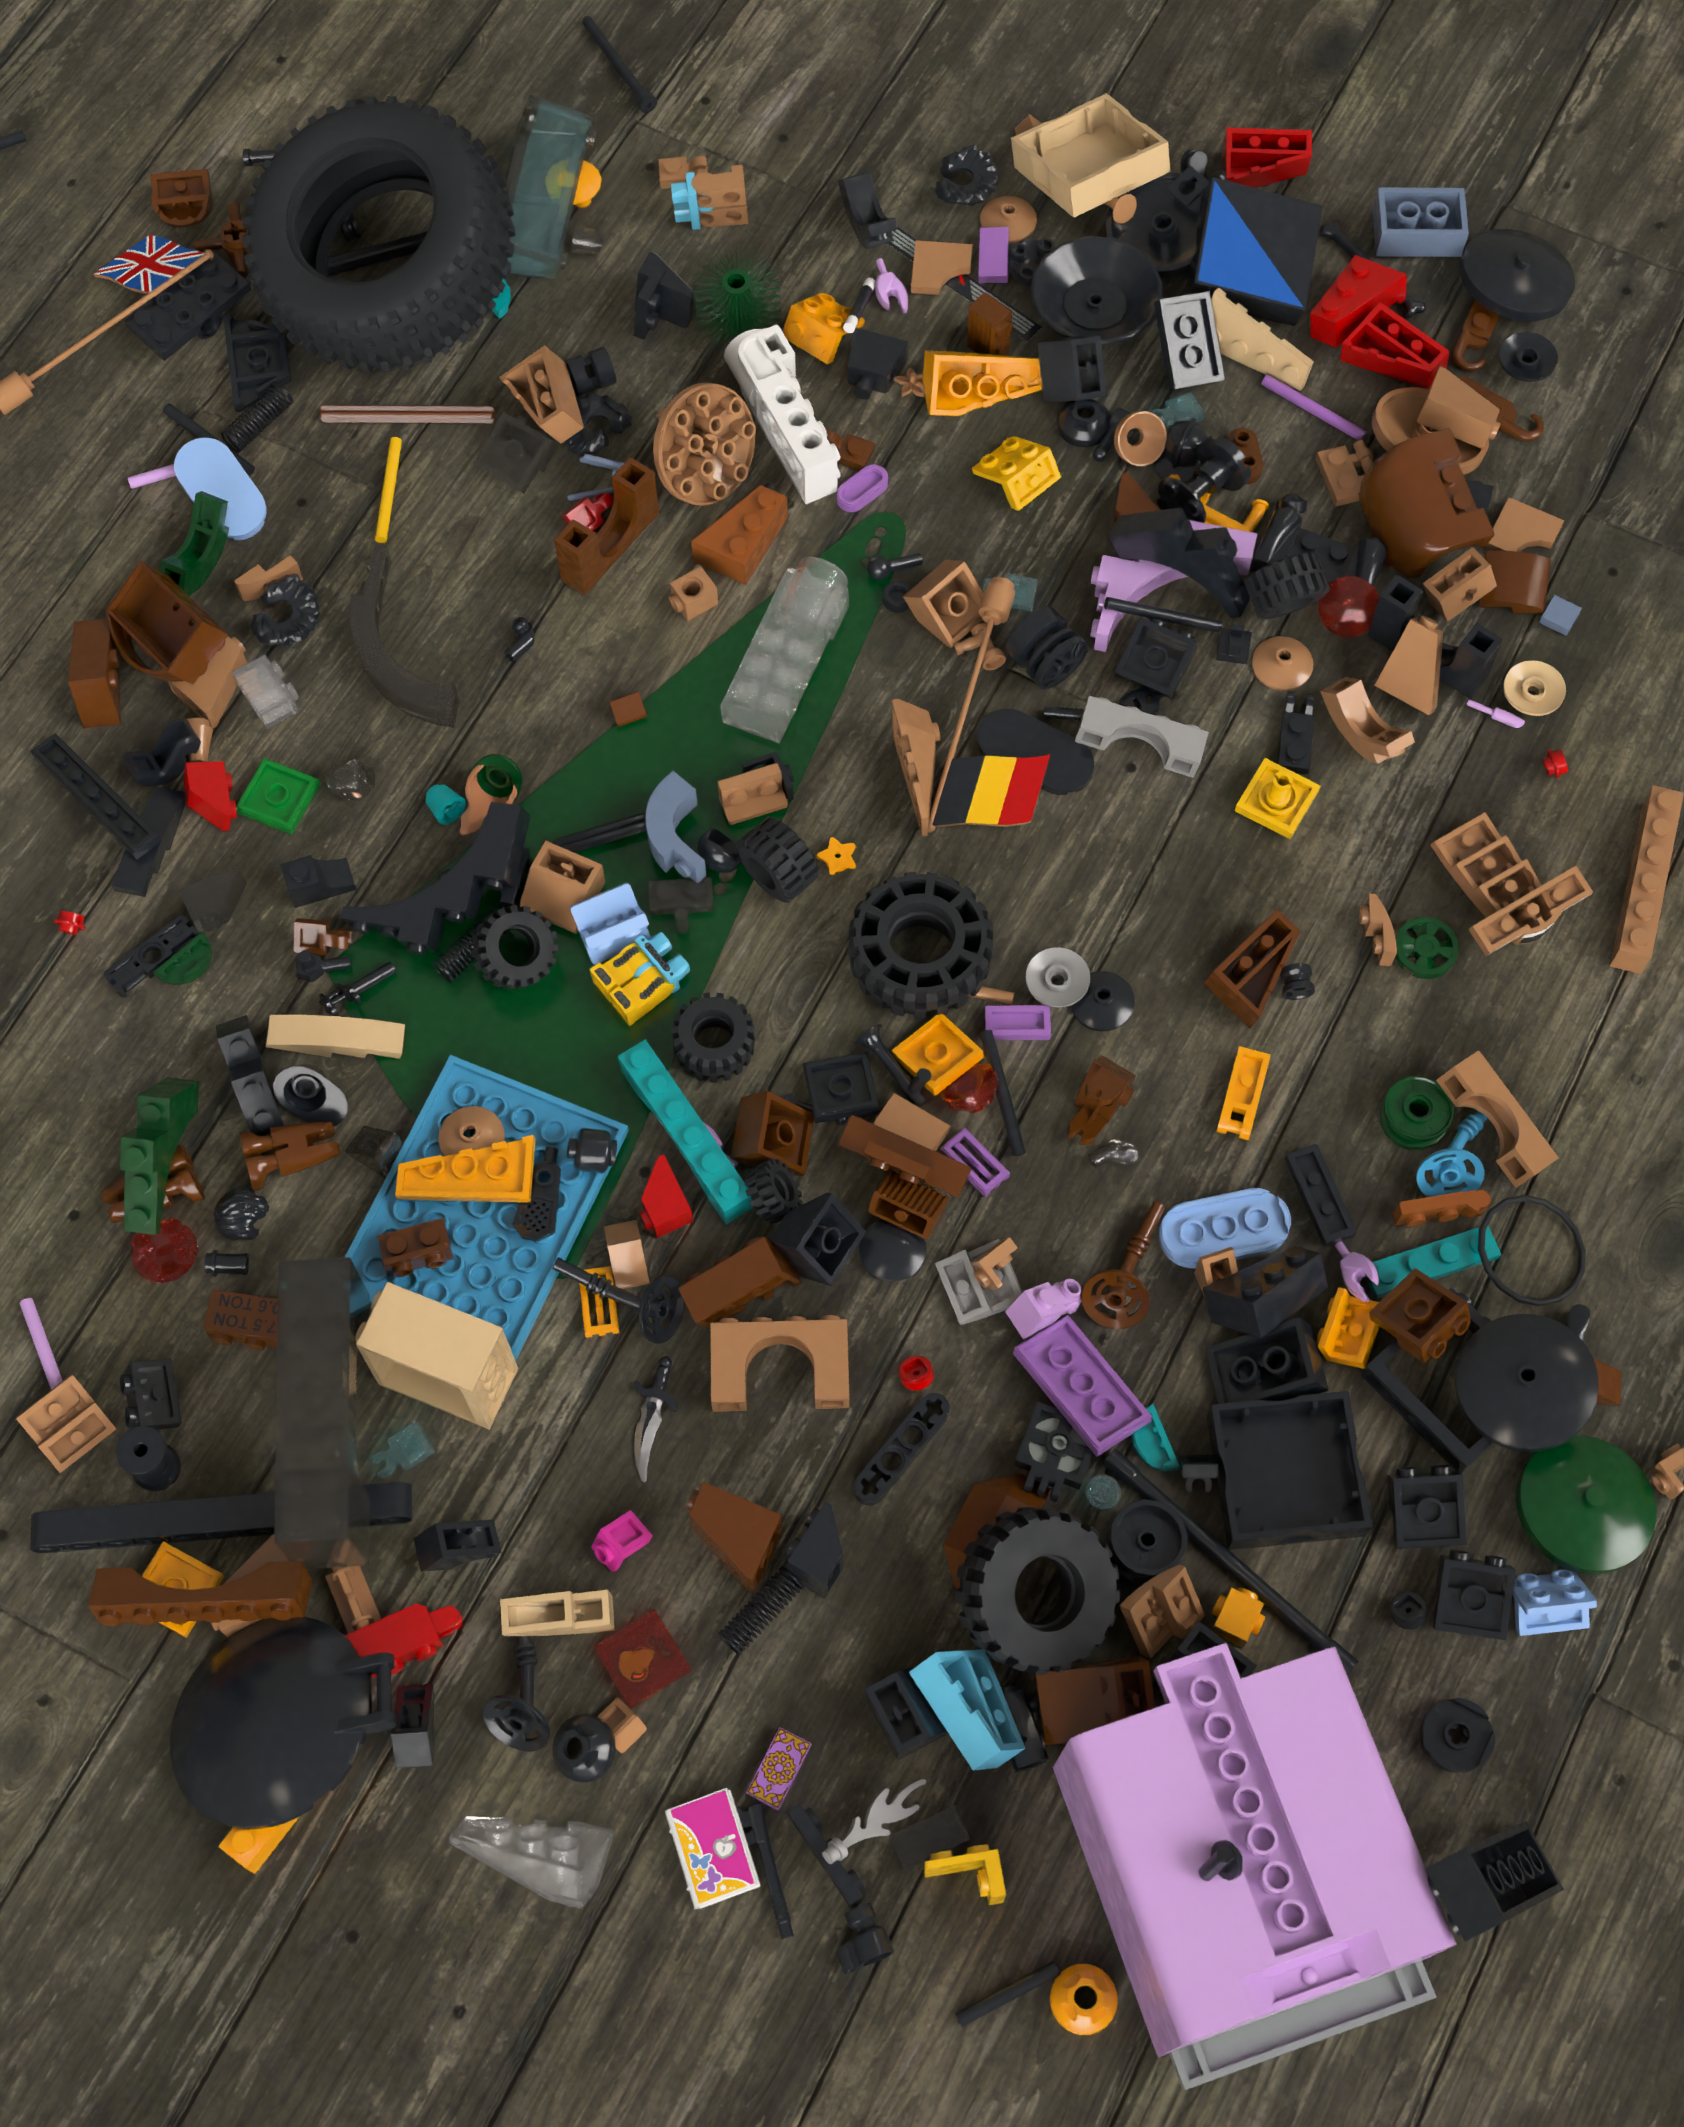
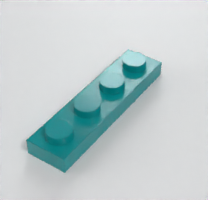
(1433, 1259)

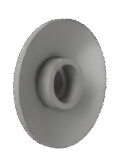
(1062, 965)

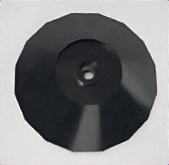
(1096, 289)

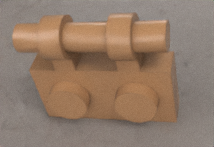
(1340, 473)

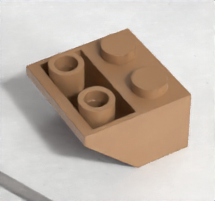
(559, 881)

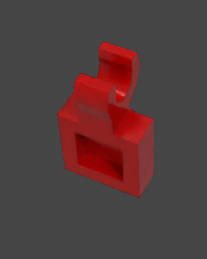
(588, 511)

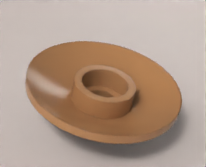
(1011, 213)
(1279, 673)
(483, 1121)

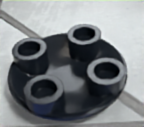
(1026, 256)
(891, 1252)

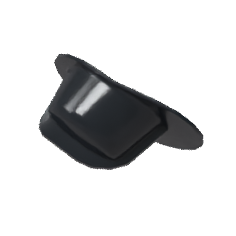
(1181, 450)
(310, 1094)

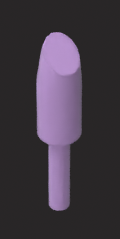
(1499, 714)

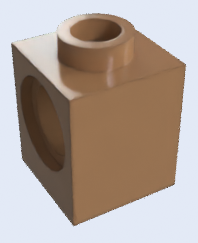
(696, 583)

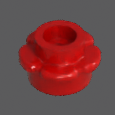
(1555, 763)
(70, 922)

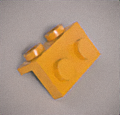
(1348, 1330)

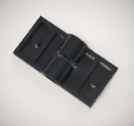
(188, 307)

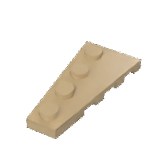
(1255, 346)

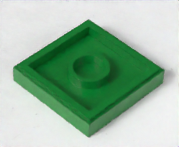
(277, 796)

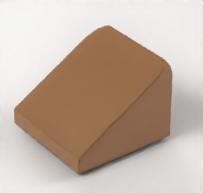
(623, 1723)

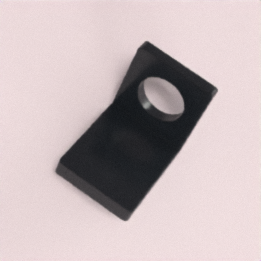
(769, 759)

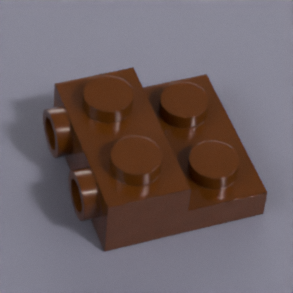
(1422, 1315)

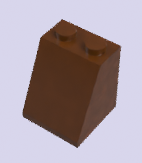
(736, 1532)

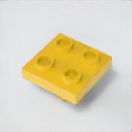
(1277, 798)

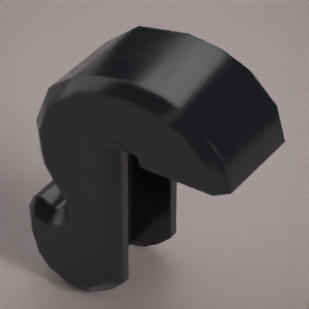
(167, 757)

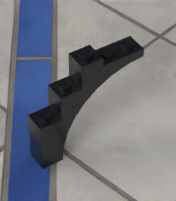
(488, 863)

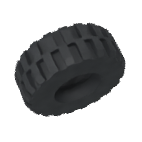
(928, 903)
(1084, 1599)

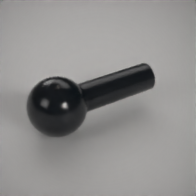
(880, 567)

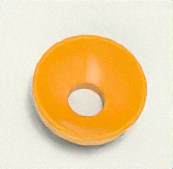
(1069, 2014)

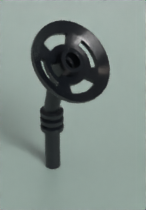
(648, 1306)
(520, 1714)

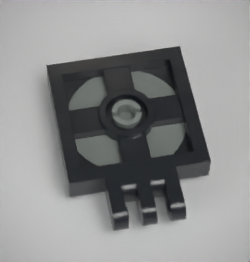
(1052, 1452)

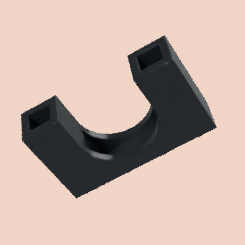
(1461, 666)

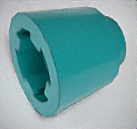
(445, 804)

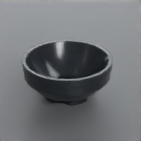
(1083, 431)
(597, 1748)

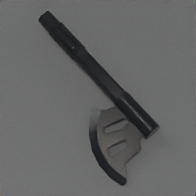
(1128, 700)
(759, 1835)

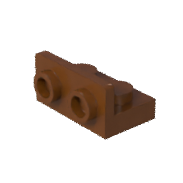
(415, 1248)

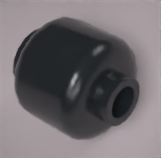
(592, 1150)

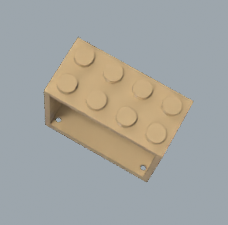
(437, 1354)

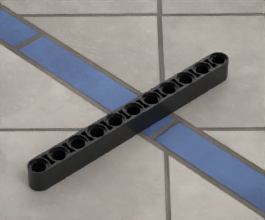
(188, 1520)

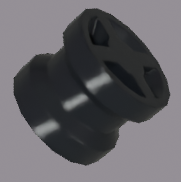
(1297, 981)

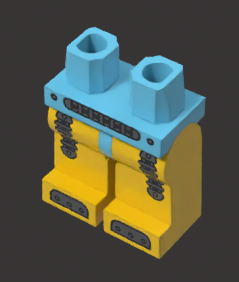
(640, 977)

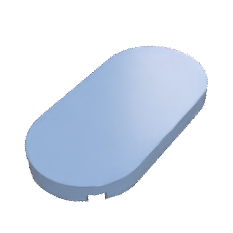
(212, 468)
(1244, 1219)

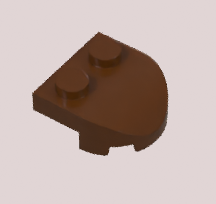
(182, 197)

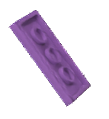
(1082, 1385)

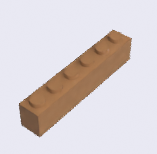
(1647, 880)

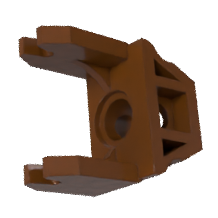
(1099, 1098)

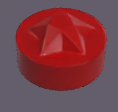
(916, 1373)

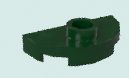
(187, 963)

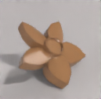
(911, 383)

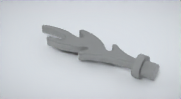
(876, 1815)

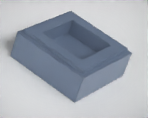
(1560, 615)

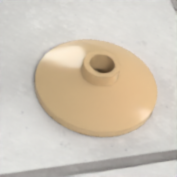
(1538, 678)

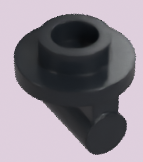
(1224, 1860)

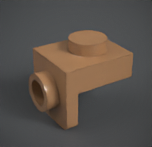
(1664, 1472)

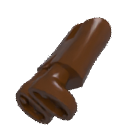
(292, 1150)
(182, 1183)

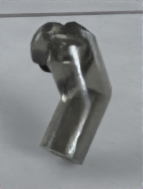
(1114, 1151)

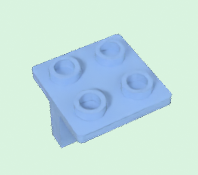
(609, 922)
(1551, 1602)

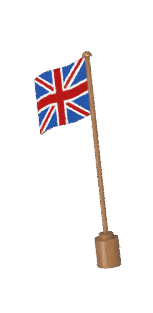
(144, 269)

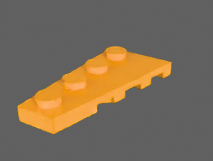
(479, 1175)

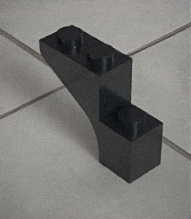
(249, 1075)

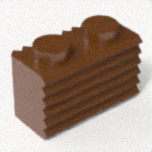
(989, 326)
(908, 1205)

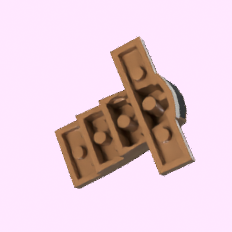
(1505, 886)

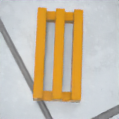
(602, 1328)

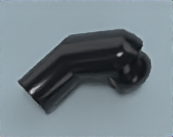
(523, 639)

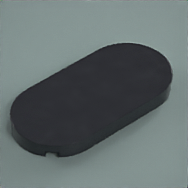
(1023, 736)

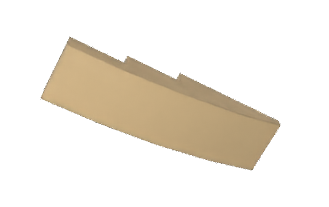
(335, 1034)

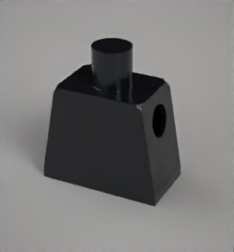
(875, 362)

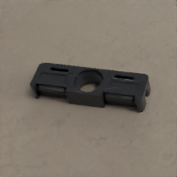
(133, 967)

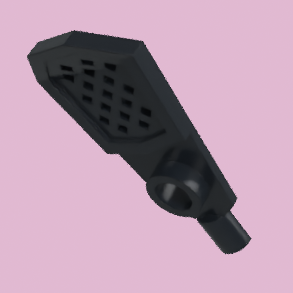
(541, 1194)

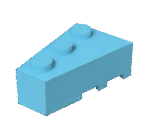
(970, 1706)

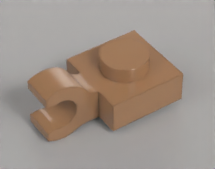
(675, 169)

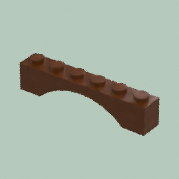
(271, 1591)

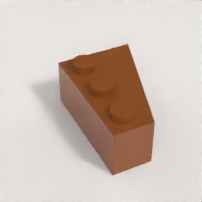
(742, 535)

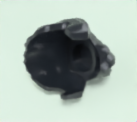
(238, 1212)

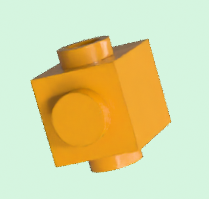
(1238, 1616)

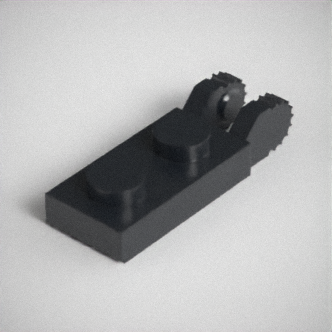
(1296, 735)

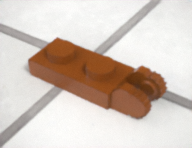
(1444, 1207)

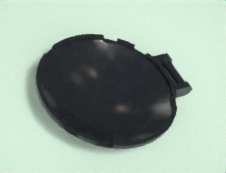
(275, 1721)

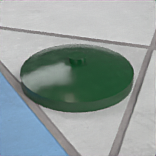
(1586, 1505)

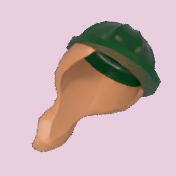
(490, 780)

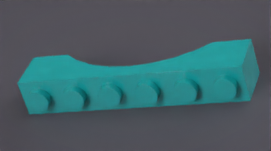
(700, 1150)

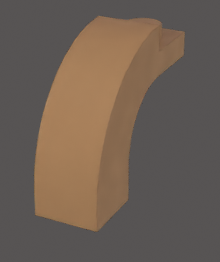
(1361, 724)

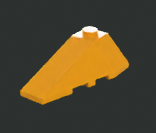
(974, 380)

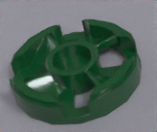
(1426, 947)

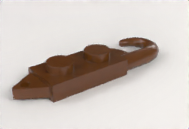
(1475, 335)
(1507, 413)

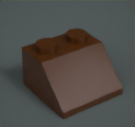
(772, 1129)

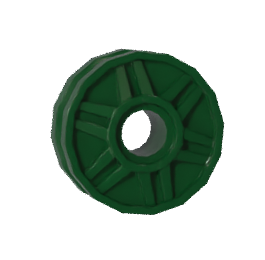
(1407, 1129)

